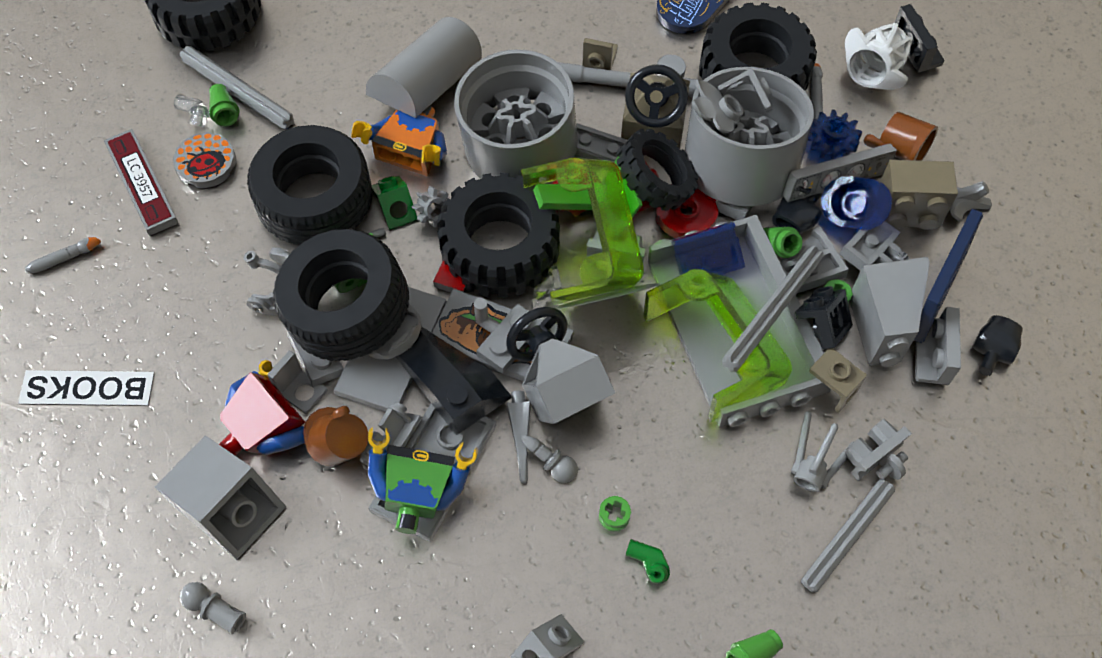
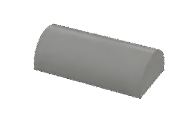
(426, 67)

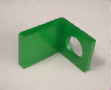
(392, 190)

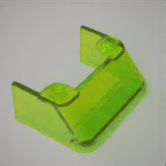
(621, 260)
(765, 366)

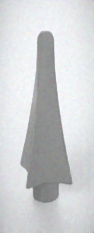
(519, 419)

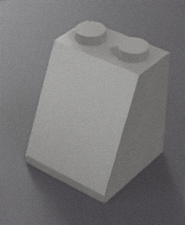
(889, 308)
(221, 496)

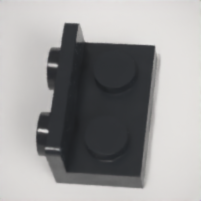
(923, 46)
(830, 313)

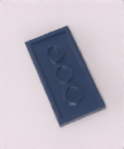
(948, 274)

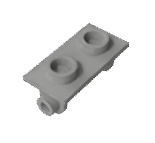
(400, 427)

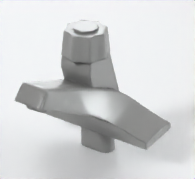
(970, 198)

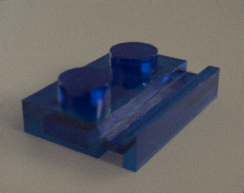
(709, 250)

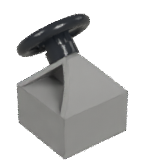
(560, 375)

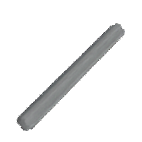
(772, 309)

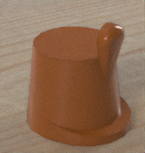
(907, 135)
(334, 435)

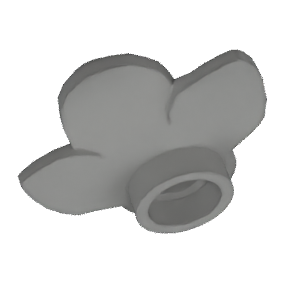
(714, 107)

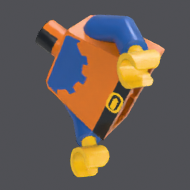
(405, 140)

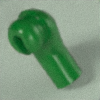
(652, 558)

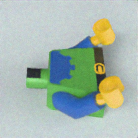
(415, 480)

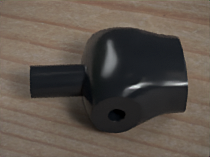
(799, 214)
(998, 342)

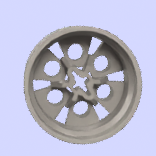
(510, 83)
(763, 148)

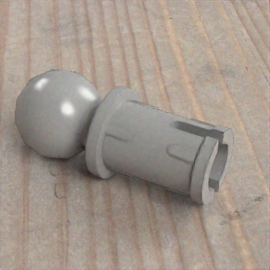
(196, 597)

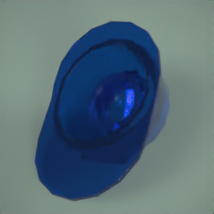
(856, 202)

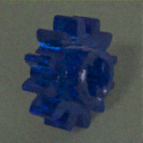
(834, 135)

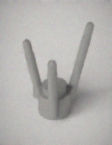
(812, 473)

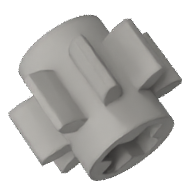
(424, 203)

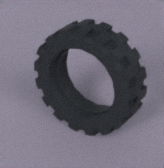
(645, 182)

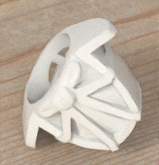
(882, 50)

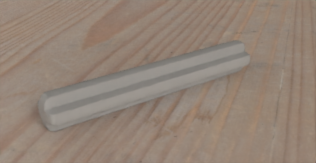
(847, 536)

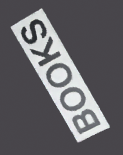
(86, 387)

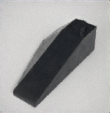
(452, 381)

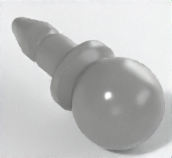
(562, 468)

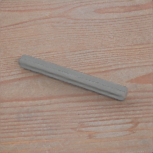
(237, 87)

